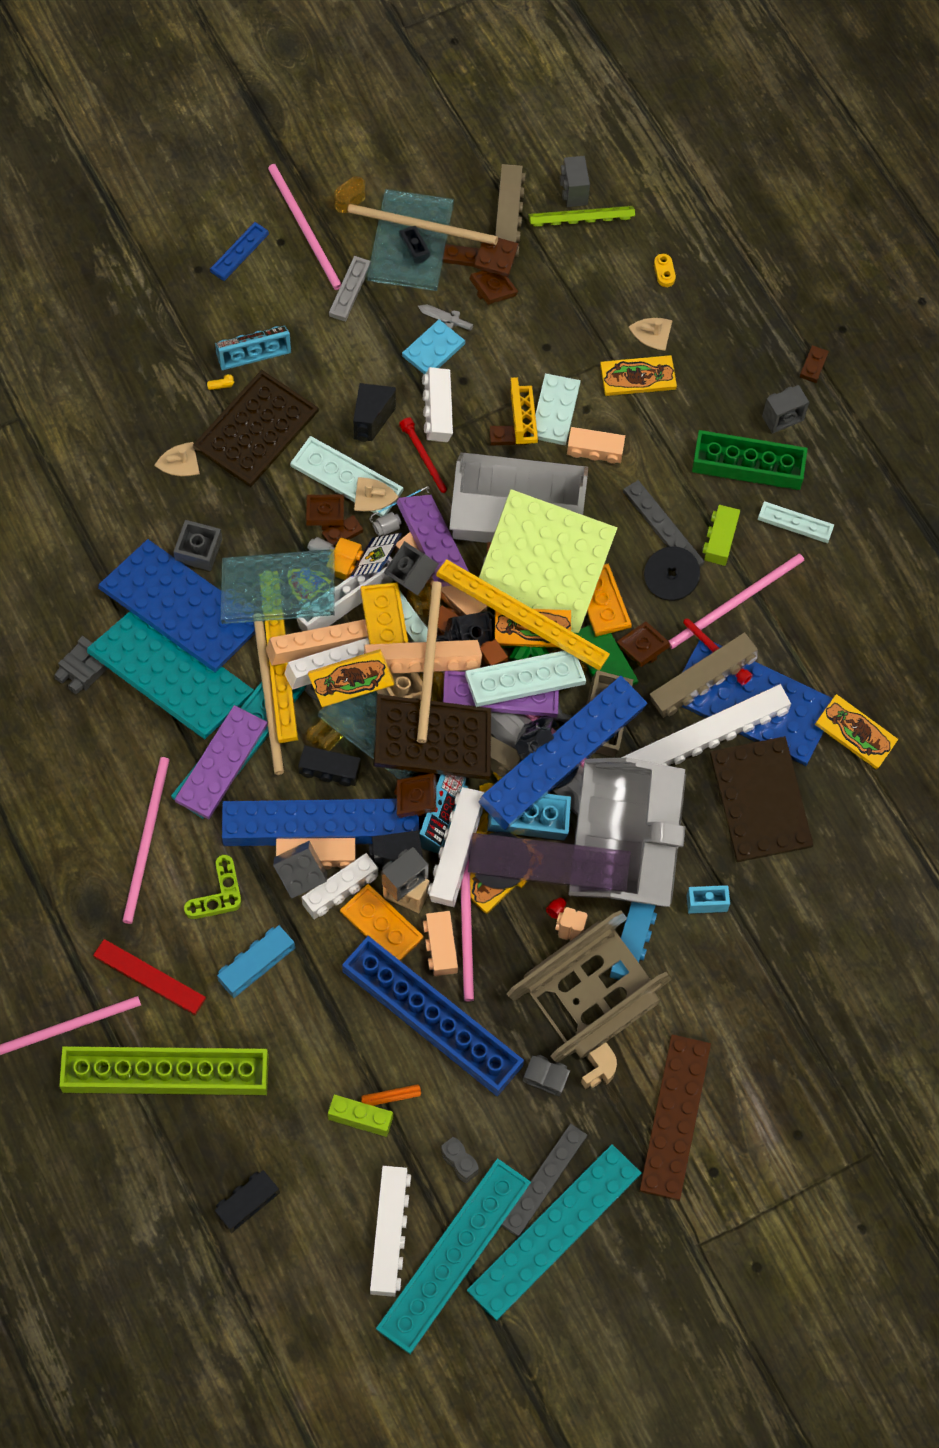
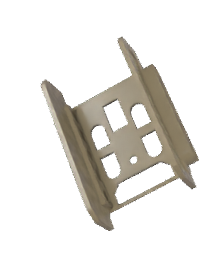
(596, 940)

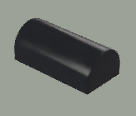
(414, 244)

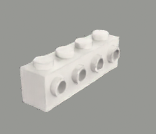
(437, 404)
(340, 886)

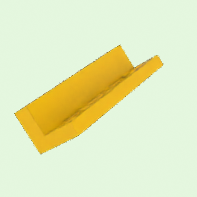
(519, 414)

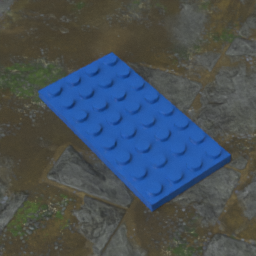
(176, 604)
(796, 725)

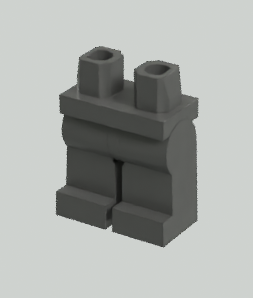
(79, 667)

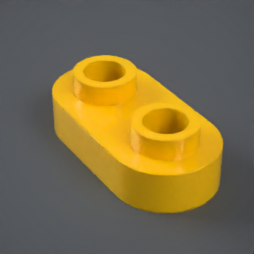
(664, 268)

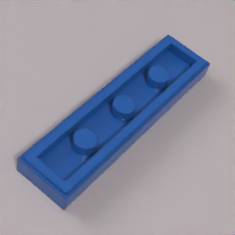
(239, 251)

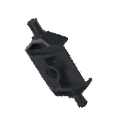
(461, 627)
(535, 734)

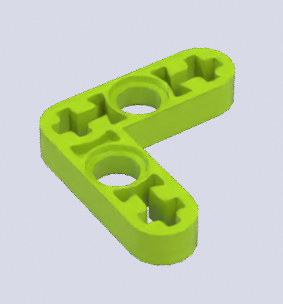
(226, 893)

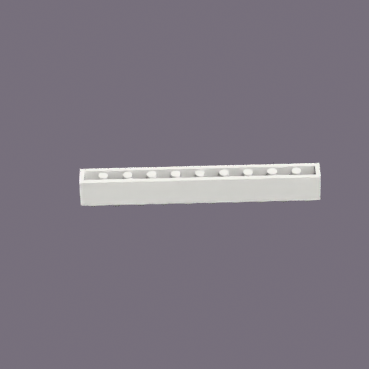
(716, 728)

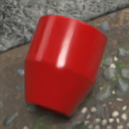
(556, 906)

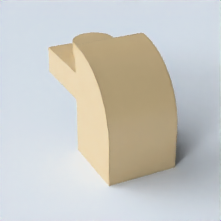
(605, 1066)

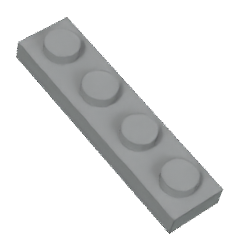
(349, 288)

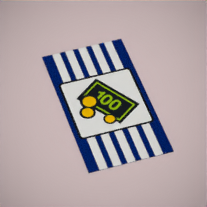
(376, 554)

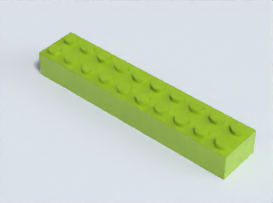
(164, 1070)

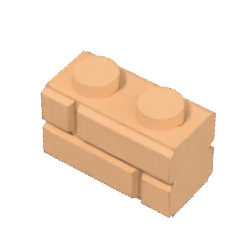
(570, 923)

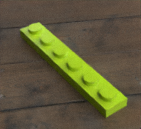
(588, 215)

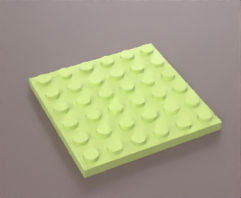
(547, 555)

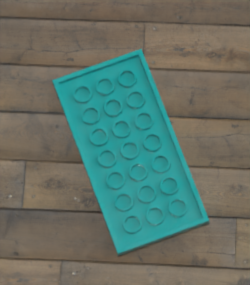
(169, 675)

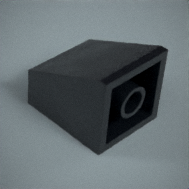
(372, 410)
(388, 847)

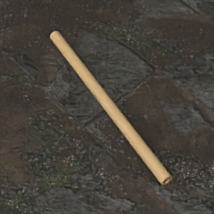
(423, 224)
(429, 662)
(268, 697)

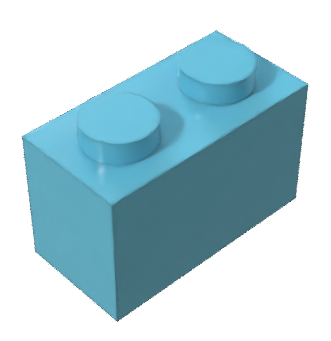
(708, 899)

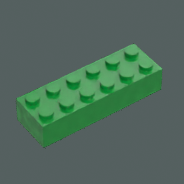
(749, 460)

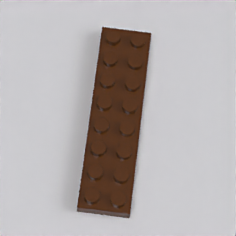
(675, 1117)

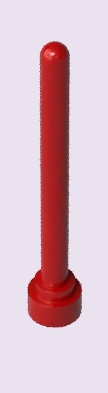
(407, 426)
(743, 675)

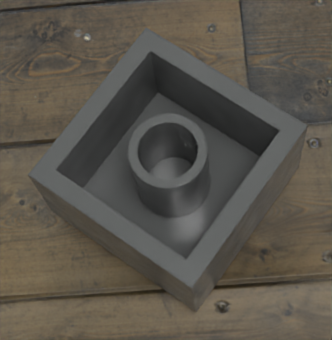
(575, 181)
(785, 409)
(198, 545)
(411, 568)
(300, 869)
(404, 873)

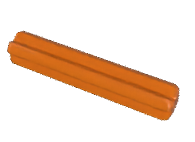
(391, 1095)

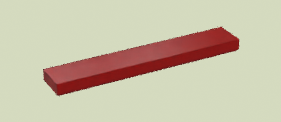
(149, 977)

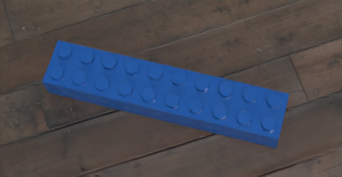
(561, 756)
(265, 821)
(432, 1016)

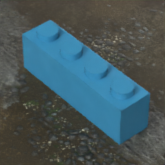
(635, 934)
(256, 961)

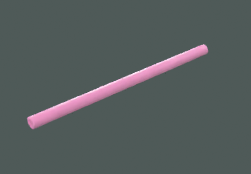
(305, 227)
(738, 599)
(146, 840)
(467, 937)
(69, 1025)

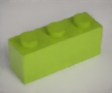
(721, 534)
(360, 1115)

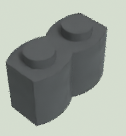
(546, 1075)
(456, 1156)

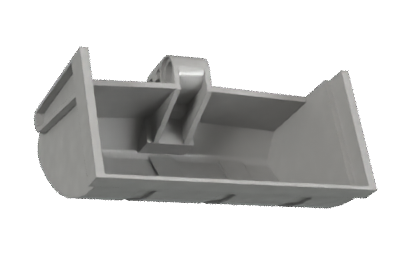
(485, 482)
(636, 810)

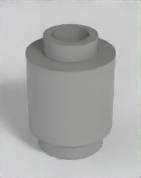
(386, 524)
(319, 544)

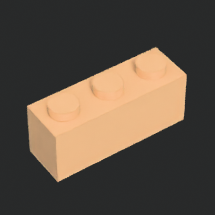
(595, 445)
(440, 943)

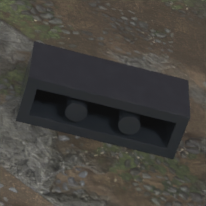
(329, 766)
(246, 1201)

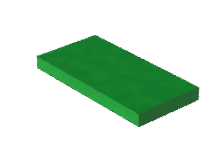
(616, 662)

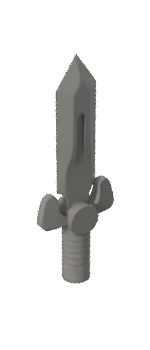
(445, 317)

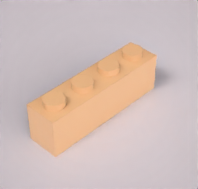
(331, 851)

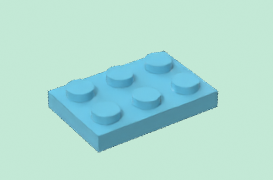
(433, 347)

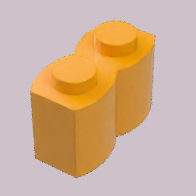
(346, 557)

